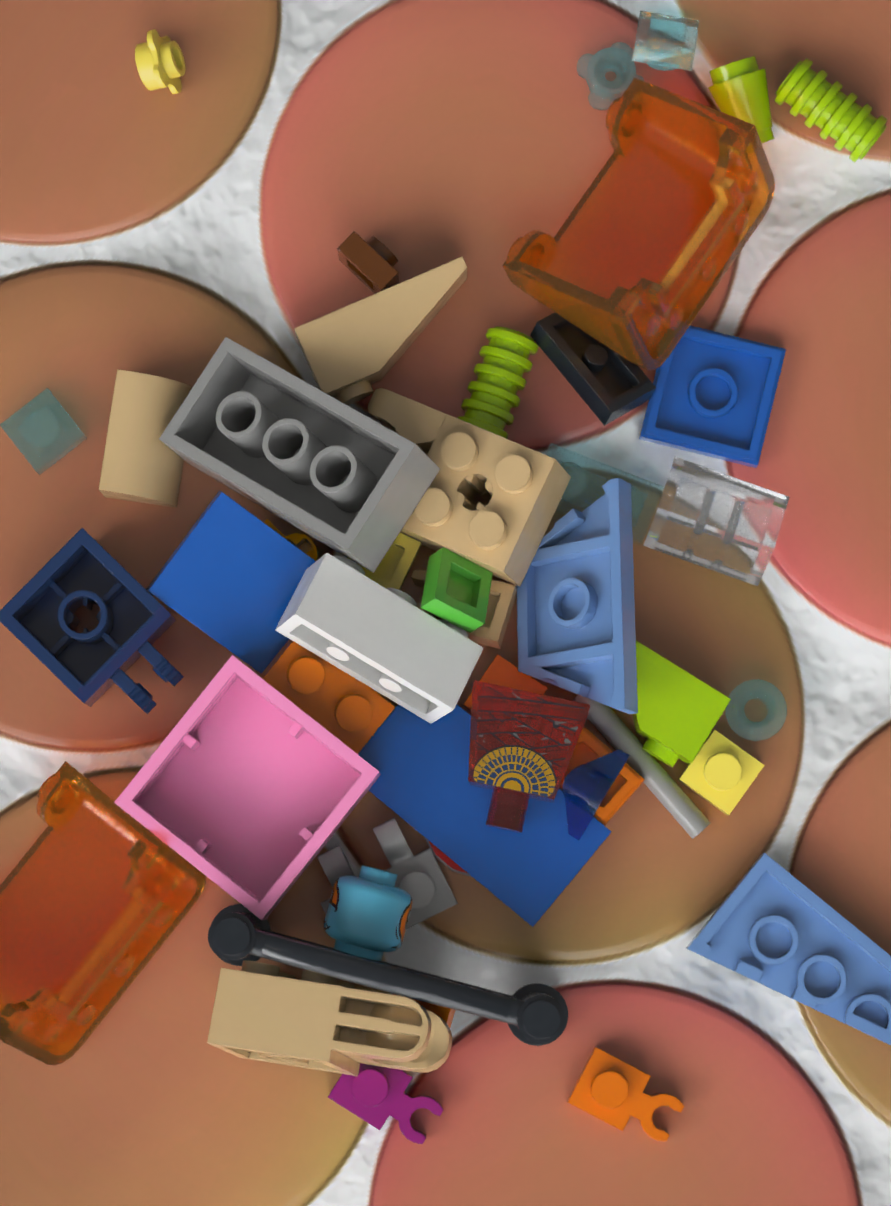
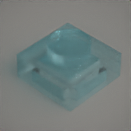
(665, 41)
(43, 431)

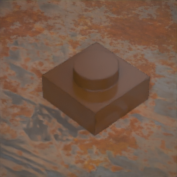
(369, 262)

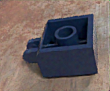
(127, 627)

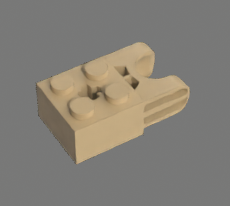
(472, 463)
(322, 1023)

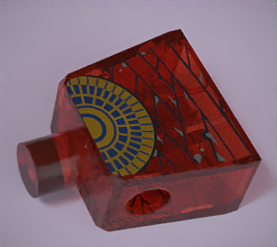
(521, 748)

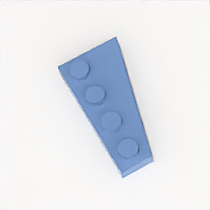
(801, 948)

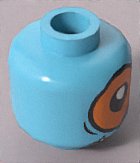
(368, 913)

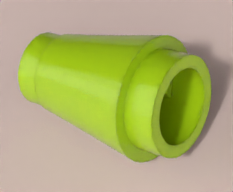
(743, 93)

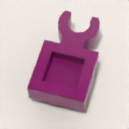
(381, 1093)

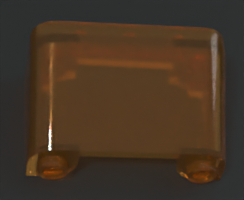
(651, 225)
(83, 916)

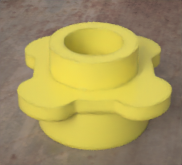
(160, 63)

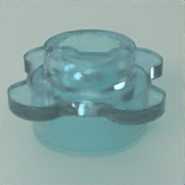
(594, 67)

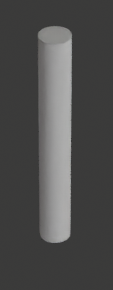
(646, 765)

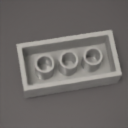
(300, 454)

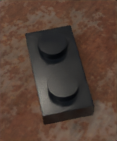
(597, 374)

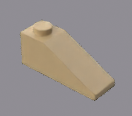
(366, 339)

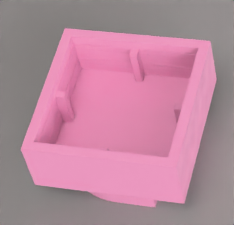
(248, 788)

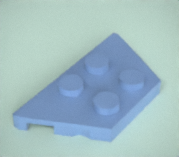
(581, 604)

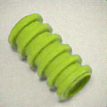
(830, 110)
(498, 379)

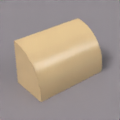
(134, 459)

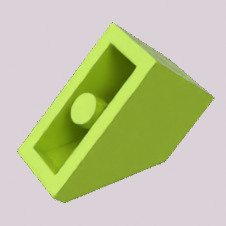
(673, 708)

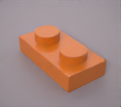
(328, 695)

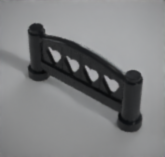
(533, 1013)

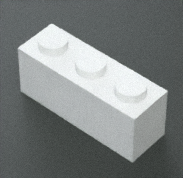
(380, 637)

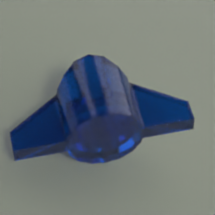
(588, 787)

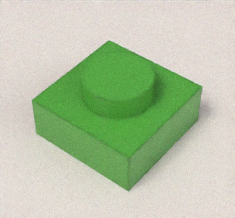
(456, 590)

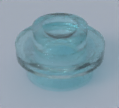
(775, 708)

